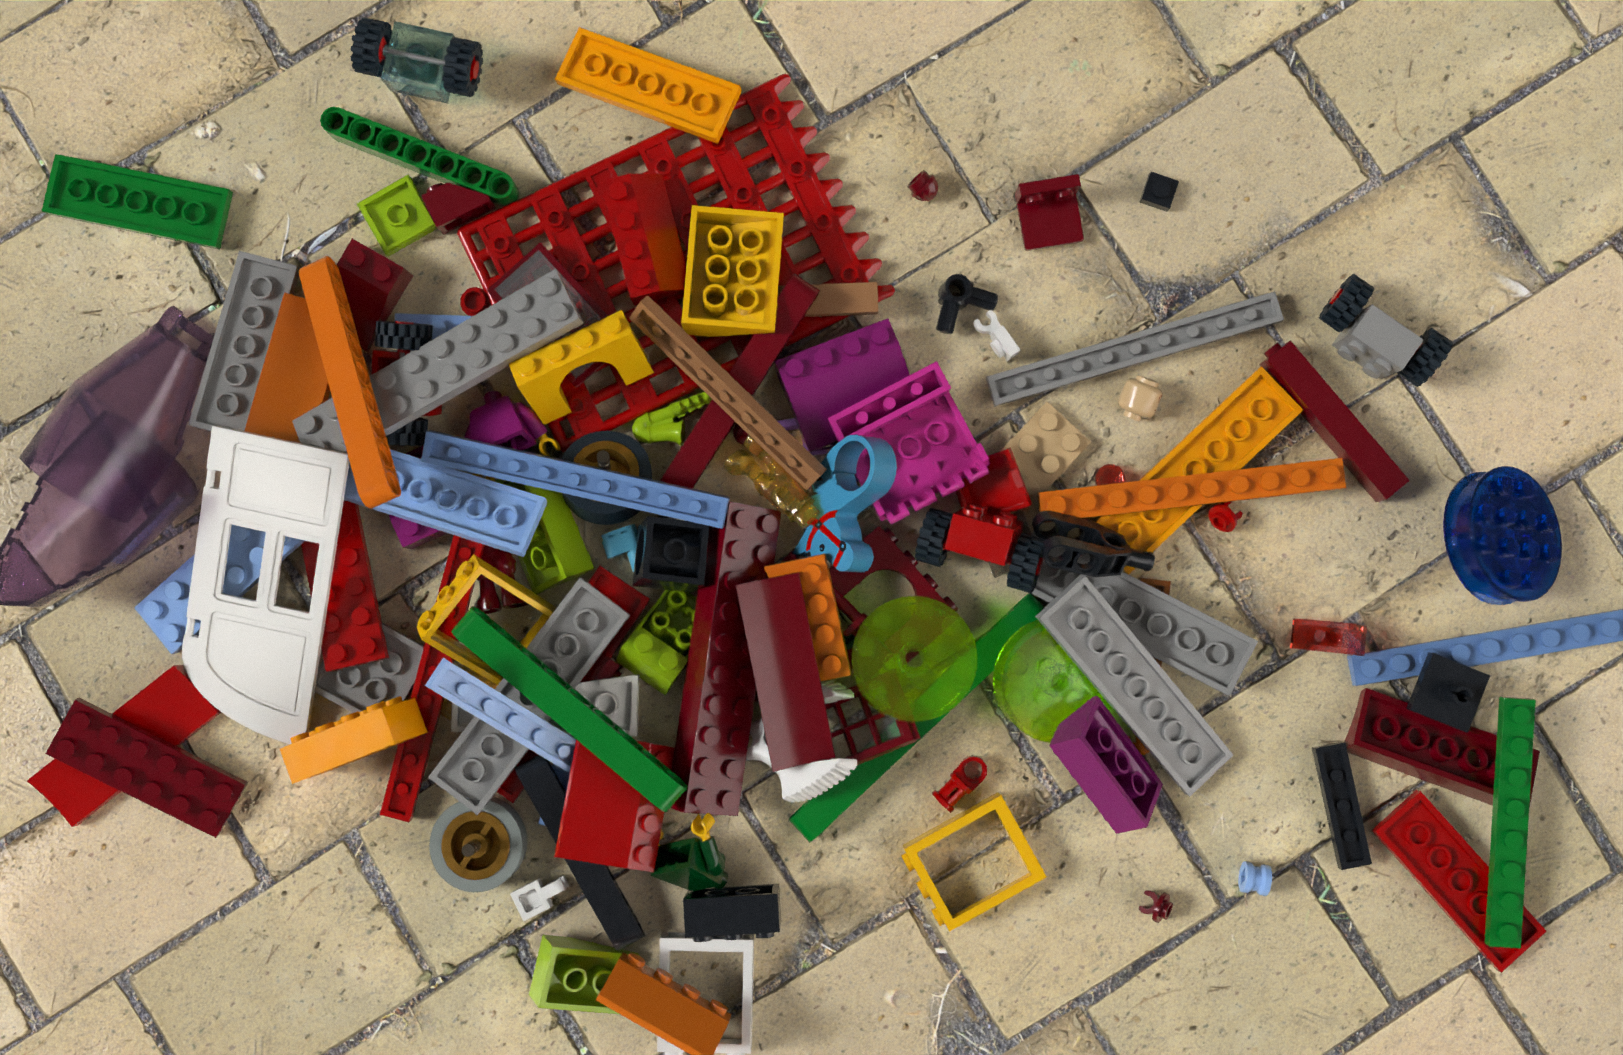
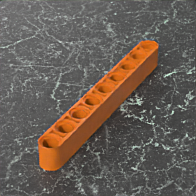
(349, 383)

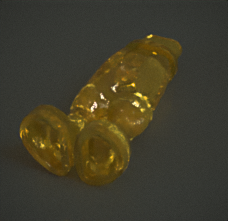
(777, 486)

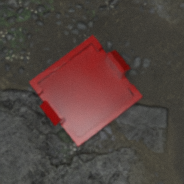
(1000, 489)

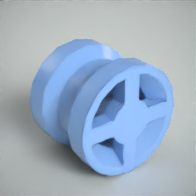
(1255, 878)

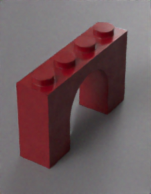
(890, 557)

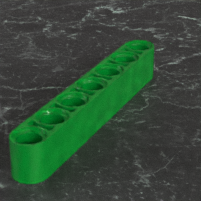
(409, 147)

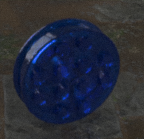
(1502, 536)

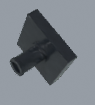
(1448, 692)

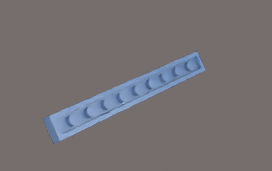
(575, 479)
(1489, 646)

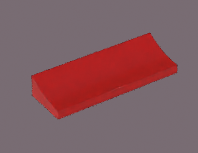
(165, 708)

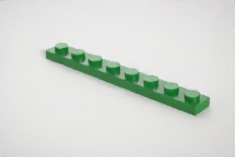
(1510, 822)

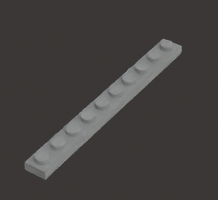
(1134, 349)

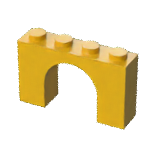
(606, 341)

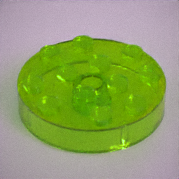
(945, 650)
(1024, 682)

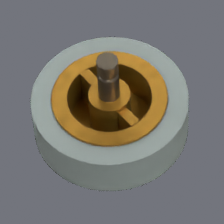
(479, 849)

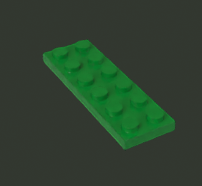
(137, 201)

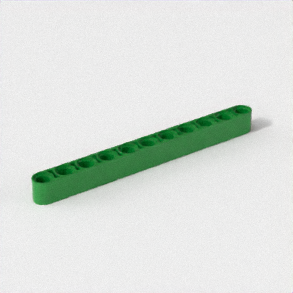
(821, 811)

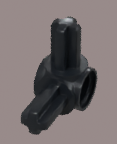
(952, 304)

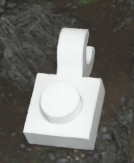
(1002, 343)
(535, 897)

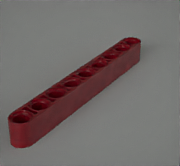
(749, 373)

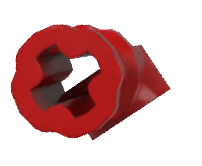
(961, 782)

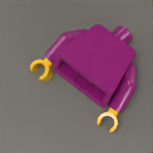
(507, 425)

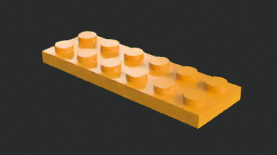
(648, 85)

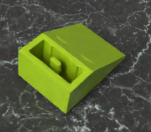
(661, 641)

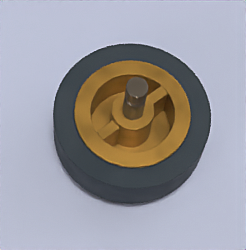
(611, 452)

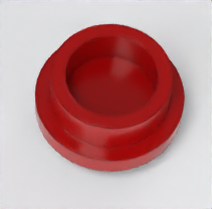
(474, 301)

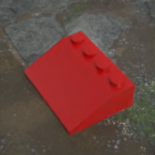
(607, 817)

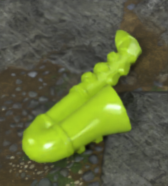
(660, 424)

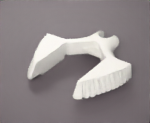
(811, 778)

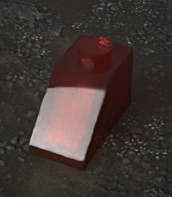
(1328, 637)

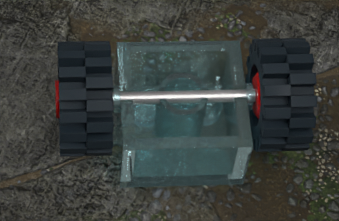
(417, 59)

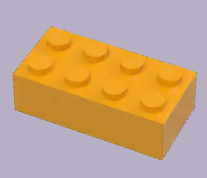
(352, 738)

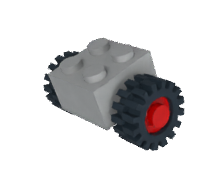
(1379, 340)

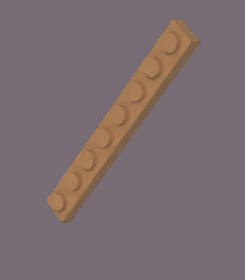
(727, 392)

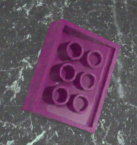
(838, 376)

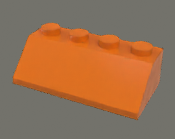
(664, 1006)

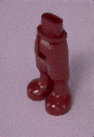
(488, 598)

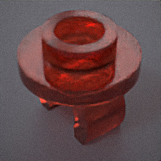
(1109, 475)

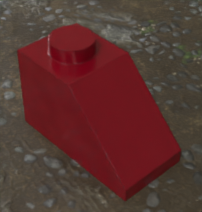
(455, 205)

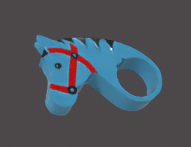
(841, 500)

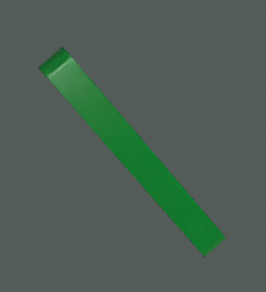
(569, 709)

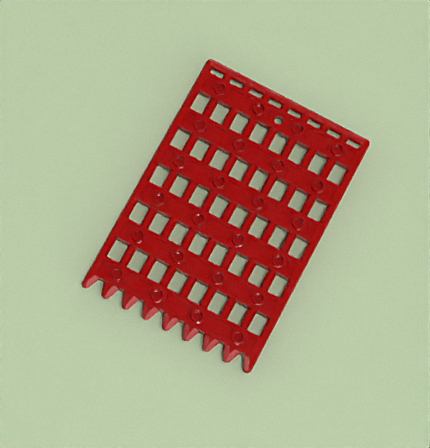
(730, 169)

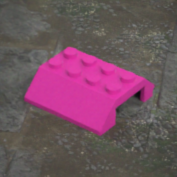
(926, 435)

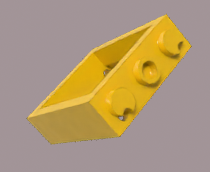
(452, 594)
(926, 885)

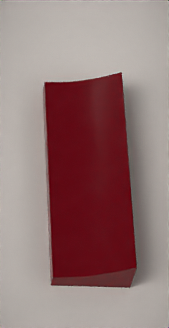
(785, 671)
(1424, 747)

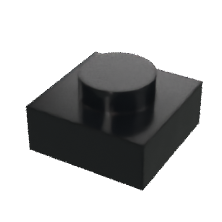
(1159, 191)

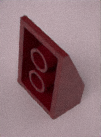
(371, 287)

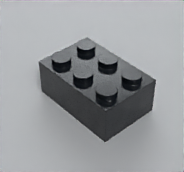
(732, 912)

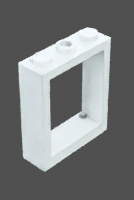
(677, 942)

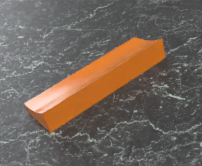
(291, 375)

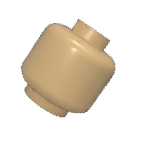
(1140, 398)

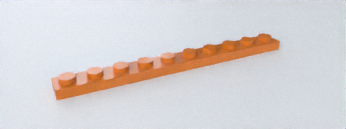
(1196, 489)

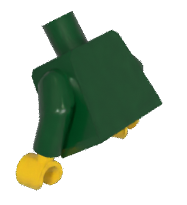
(692, 861)

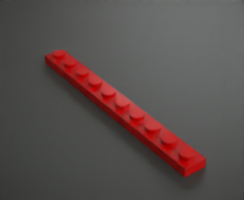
(413, 754)

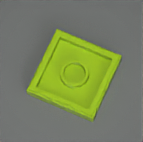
(397, 215)

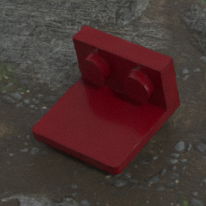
(1049, 212)

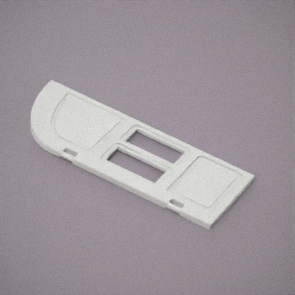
(250, 654)

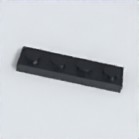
(1341, 805)

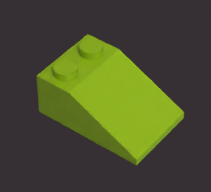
(572, 974)

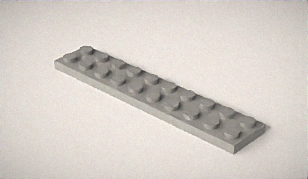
(456, 359)

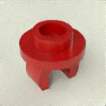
(1223, 517)

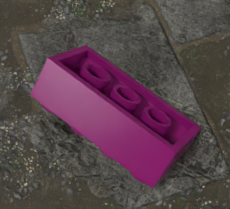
(1107, 766)

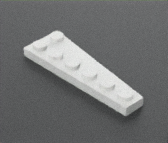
(613, 696)

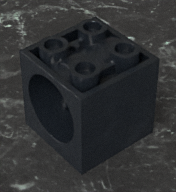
(670, 554)

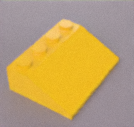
(732, 272)

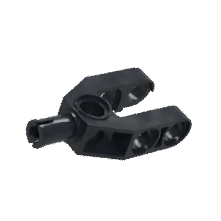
(1106, 548)

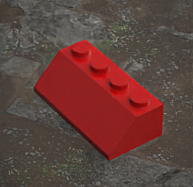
(645, 235)

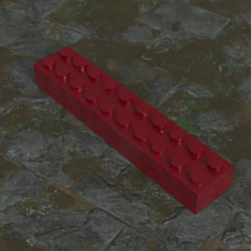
(719, 669)

